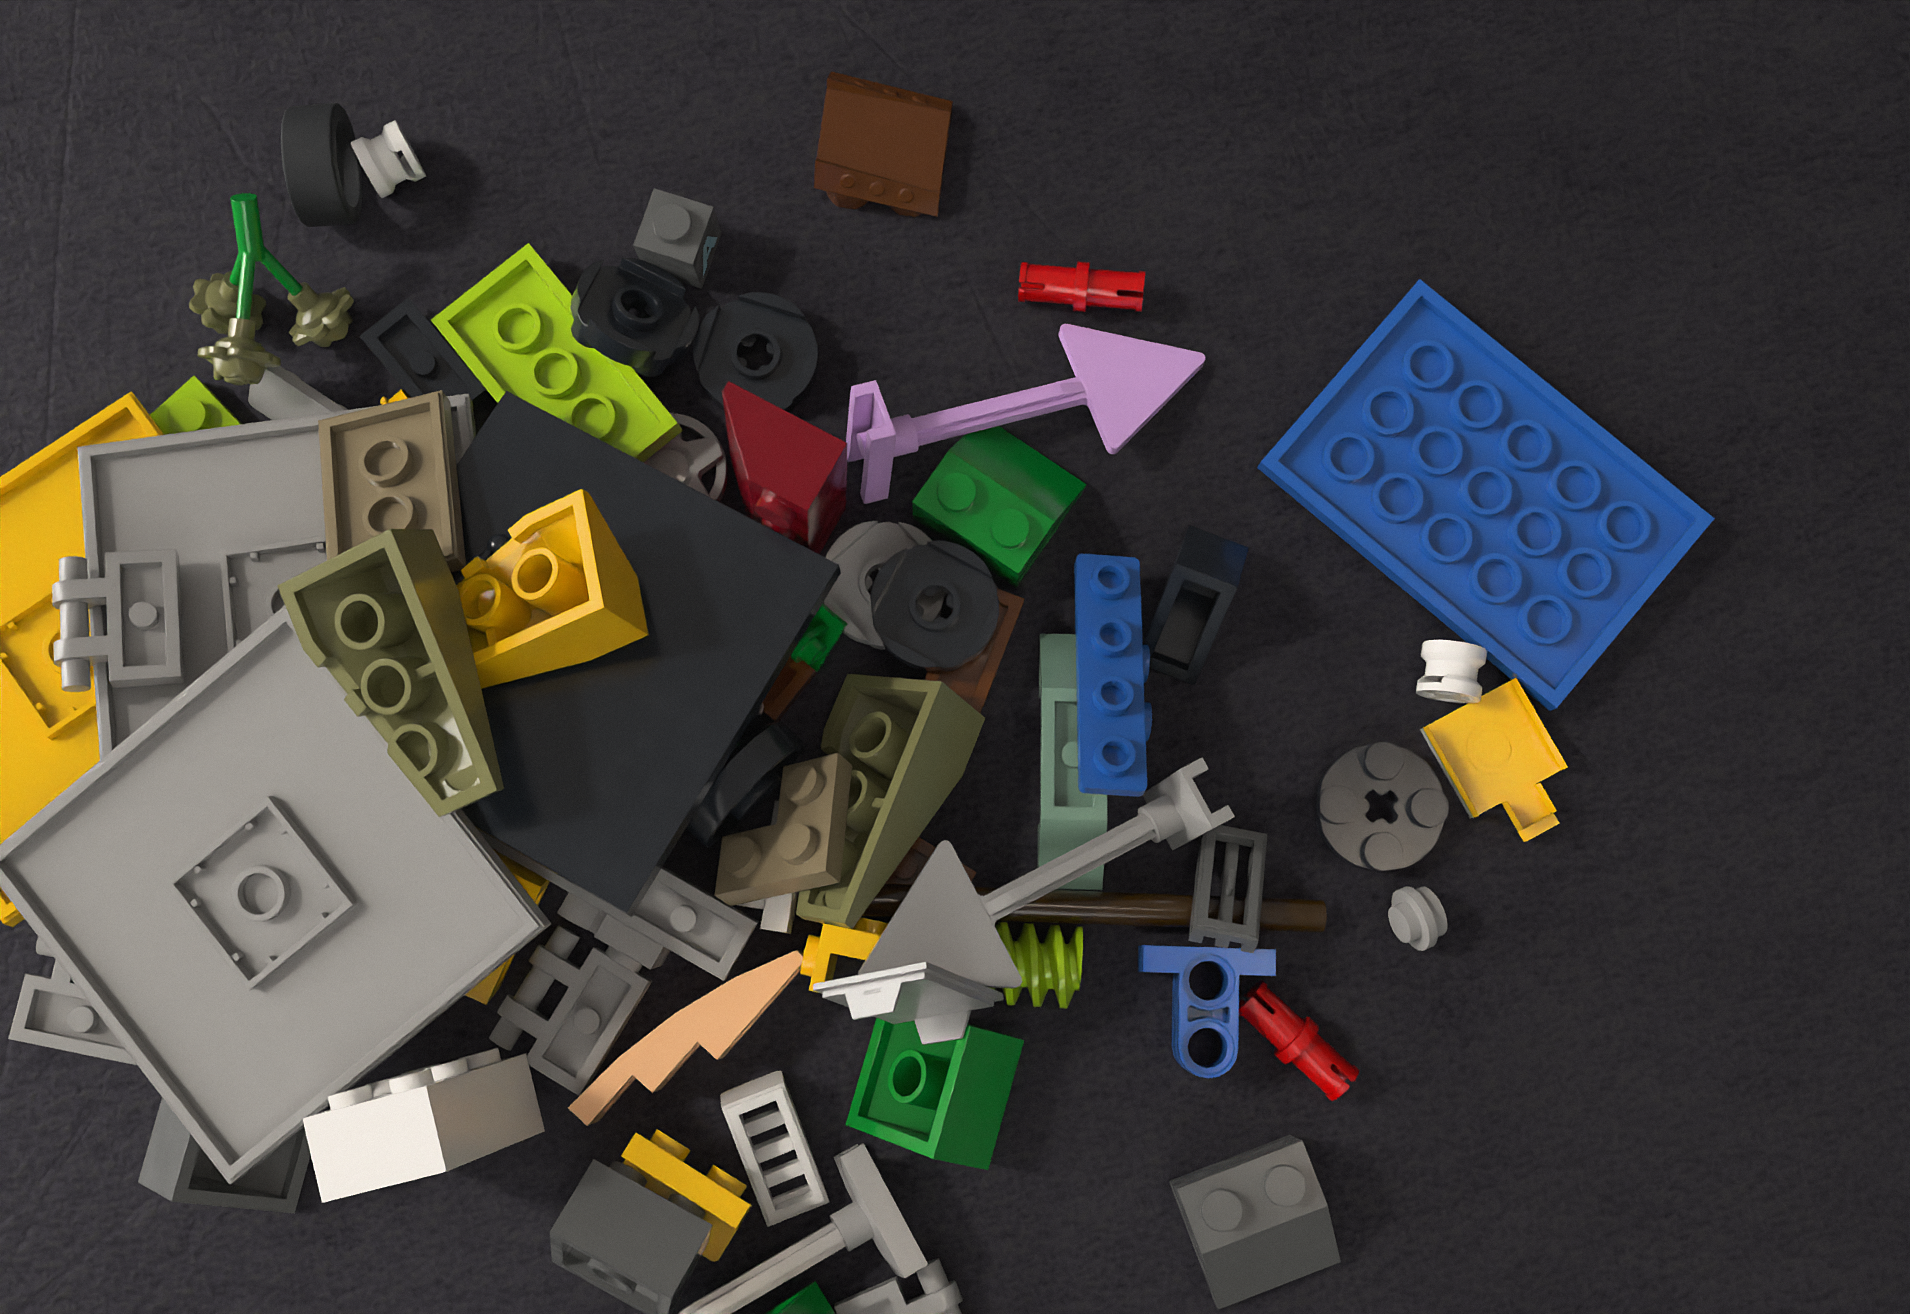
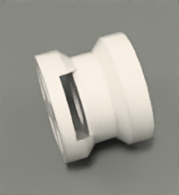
(382, 162)
(1451, 671)

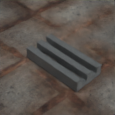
(1223, 929)

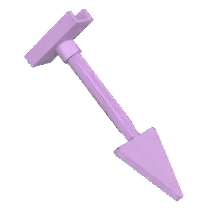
(1115, 375)

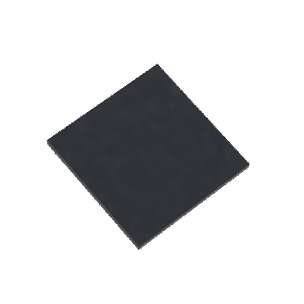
(624, 747)

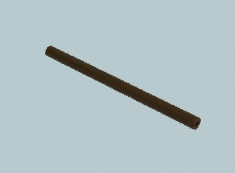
(1131, 909)

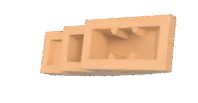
(712, 1021)

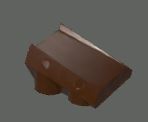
(882, 146)

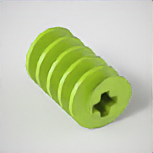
(1044, 964)

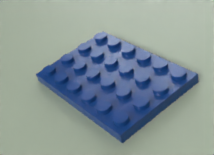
(1485, 494)

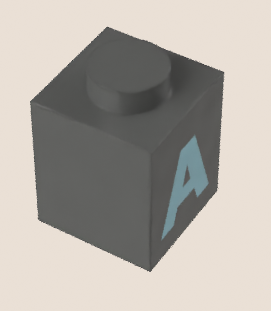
(678, 236)

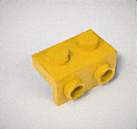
(822, 951)
(666, 1174)

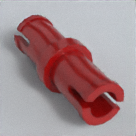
(1081, 286)
(1297, 1040)

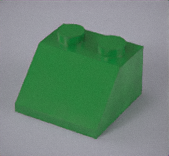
(997, 500)
(936, 1096)

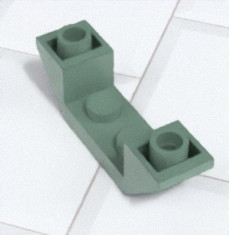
(1066, 814)

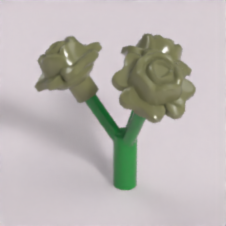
(234, 310)

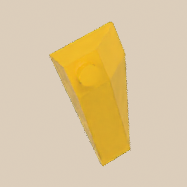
(551, 594)

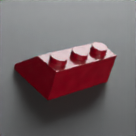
(785, 468)

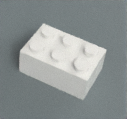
(422, 1123)

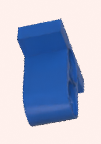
(1216, 1013)

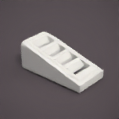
(751, 1096)

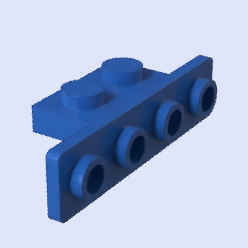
(1110, 676)

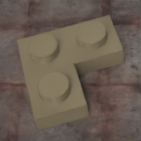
(803, 845)

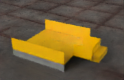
(1497, 756)

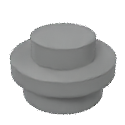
(1417, 917)

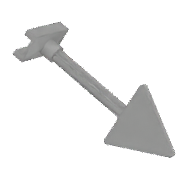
(955, 927)
(867, 1217)

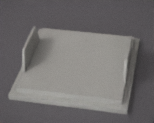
(916, 992)

